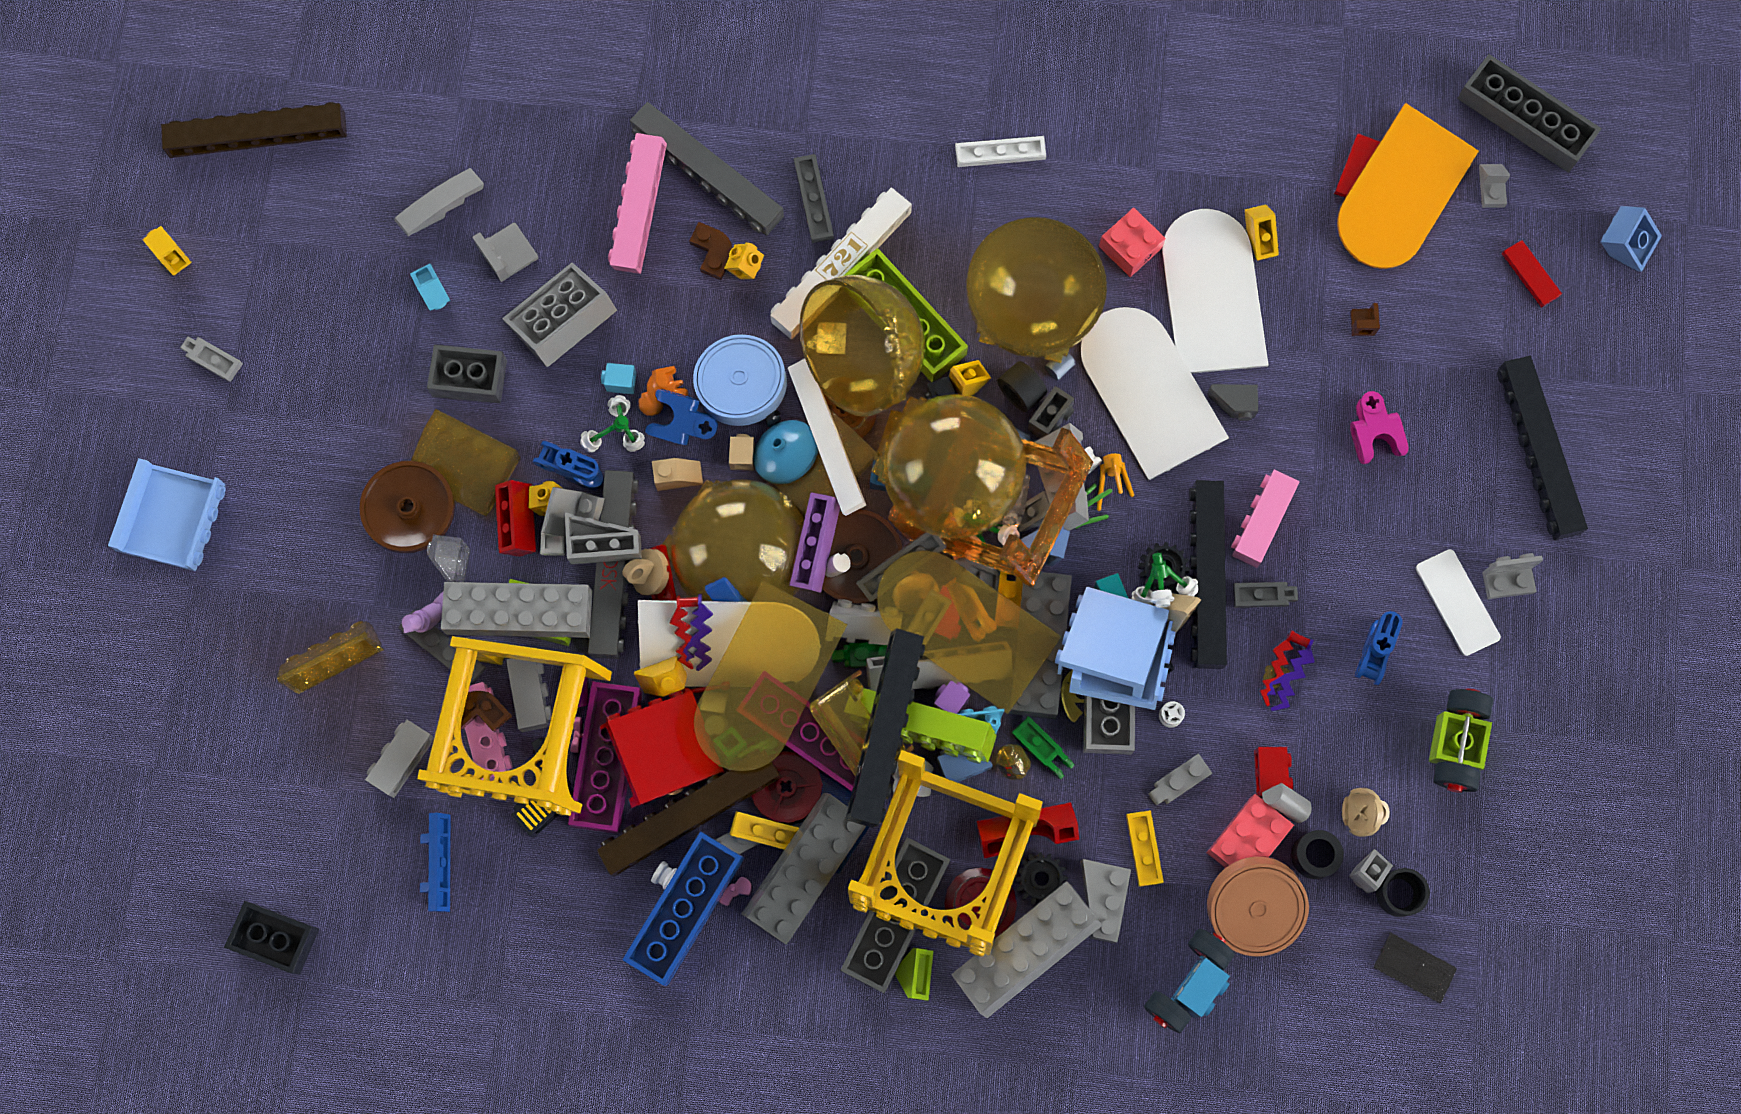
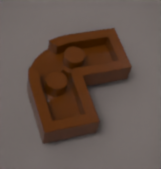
(717, 246)
(487, 708)

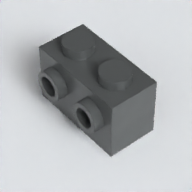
(1051, 413)

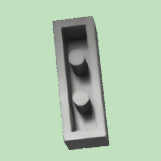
(529, 694)
(399, 758)

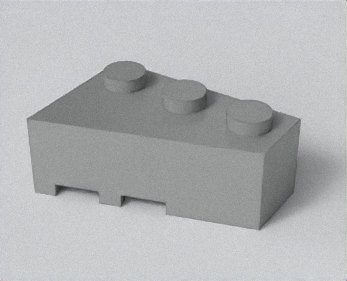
(600, 542)
(862, 620)
(1105, 896)

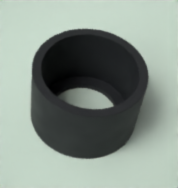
(1022, 386)
(1302, 864)
(1420, 890)

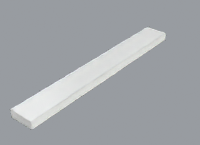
(827, 439)

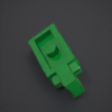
(856, 654)

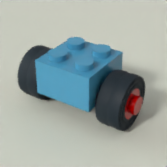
(1198, 988)

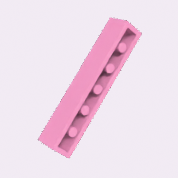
(638, 203)

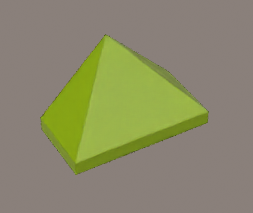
(915, 973)

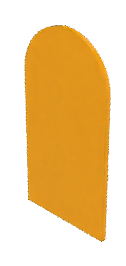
(1402, 190)

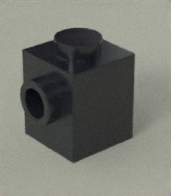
(939, 388)

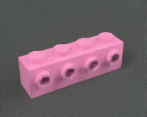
(1265, 518)
(485, 744)

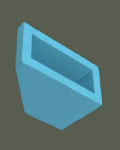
(430, 287)

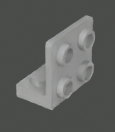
(506, 251)
(572, 502)
(1511, 576)

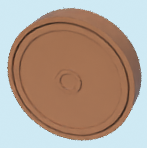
(1257, 906)

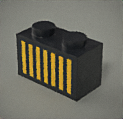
(533, 817)

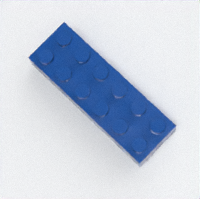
(683, 909)

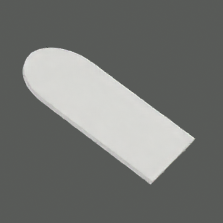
(1213, 293)
(1149, 390)
(660, 643)

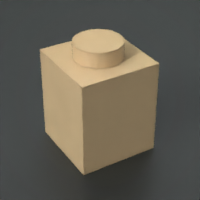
(741, 452)

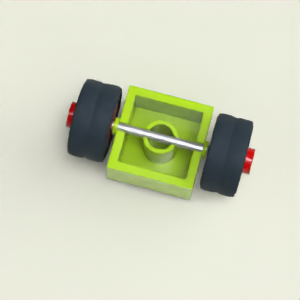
(1461, 740)

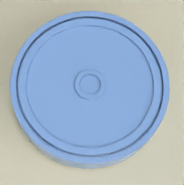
(740, 380)

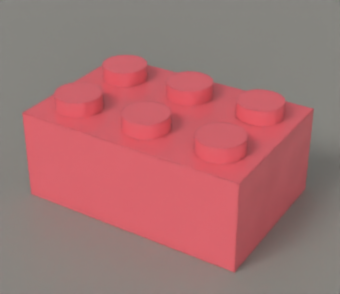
(1251, 833)

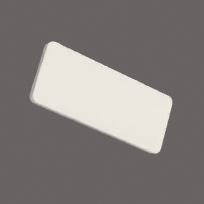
(1458, 602)

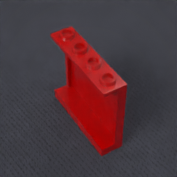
(660, 747)

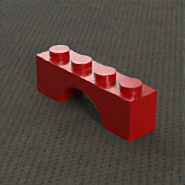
(1054, 822)

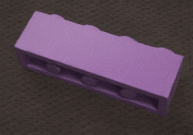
(815, 542)

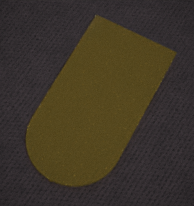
(965, 625)
(764, 679)

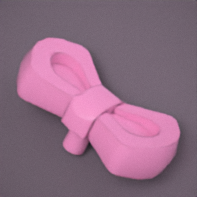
(577, 735)
(742, 886)

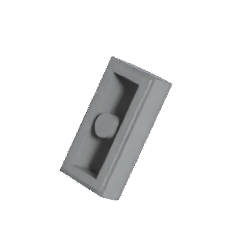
(1288, 802)

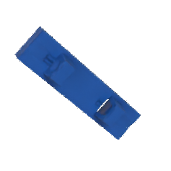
(439, 862)

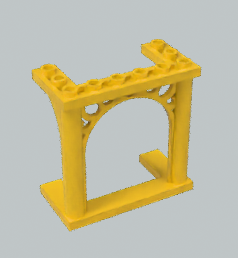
(551, 783)
(981, 934)

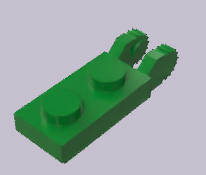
(1041, 746)

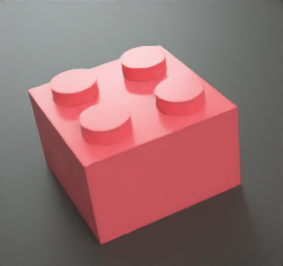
(1132, 242)

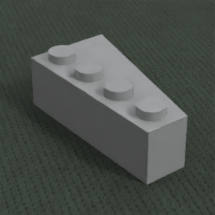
(1053, 480)

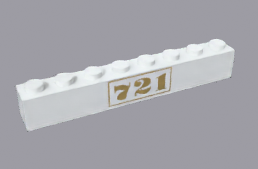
(860, 241)

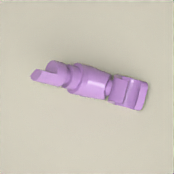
(425, 618)

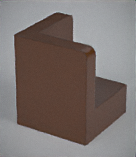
(1365, 321)

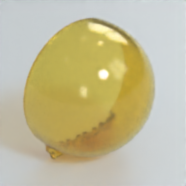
(1035, 288)
(861, 343)
(953, 465)
(736, 533)

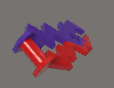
(702, 614)
(1306, 657)

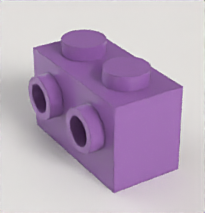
(952, 697)

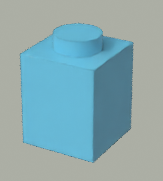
(619, 378)

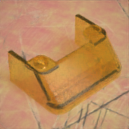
(845, 719)

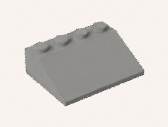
(560, 314)

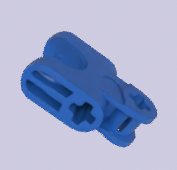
(685, 420)
(571, 465)
(1378, 646)

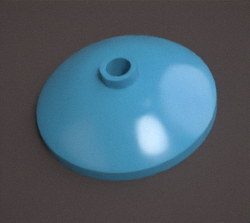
(789, 459)

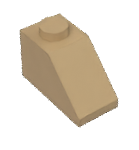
(676, 473)
(1180, 610)

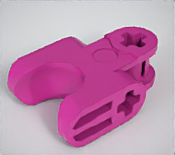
(1374, 425)

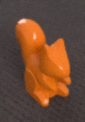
(660, 379)

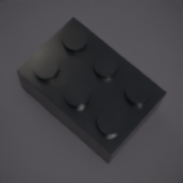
(271, 938)

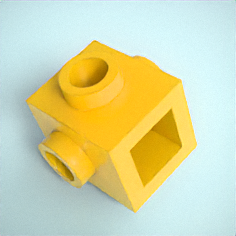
(744, 261)
(540, 495)

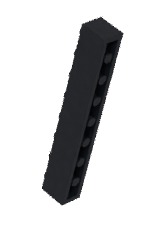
(1542, 448)
(1209, 571)
(884, 728)

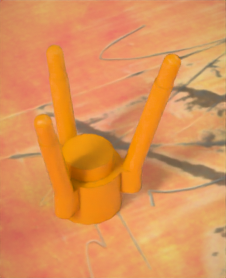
(1113, 467)

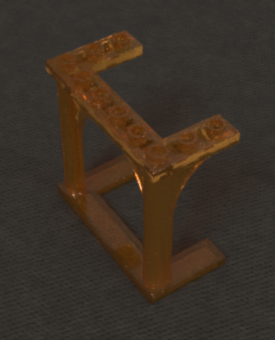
(1015, 558)

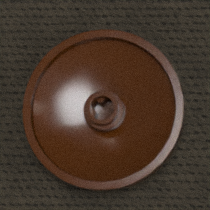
(406, 506)
(868, 543)

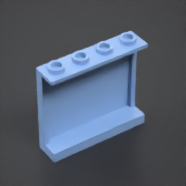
(167, 515)
(1113, 638)
(1112, 691)

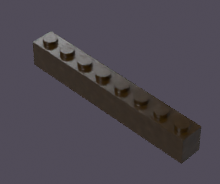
(254, 130)
(683, 816)

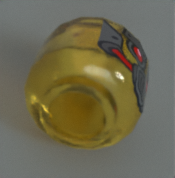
(1012, 761)

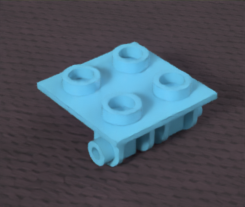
(989, 714)

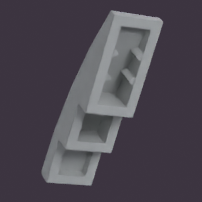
(438, 201)

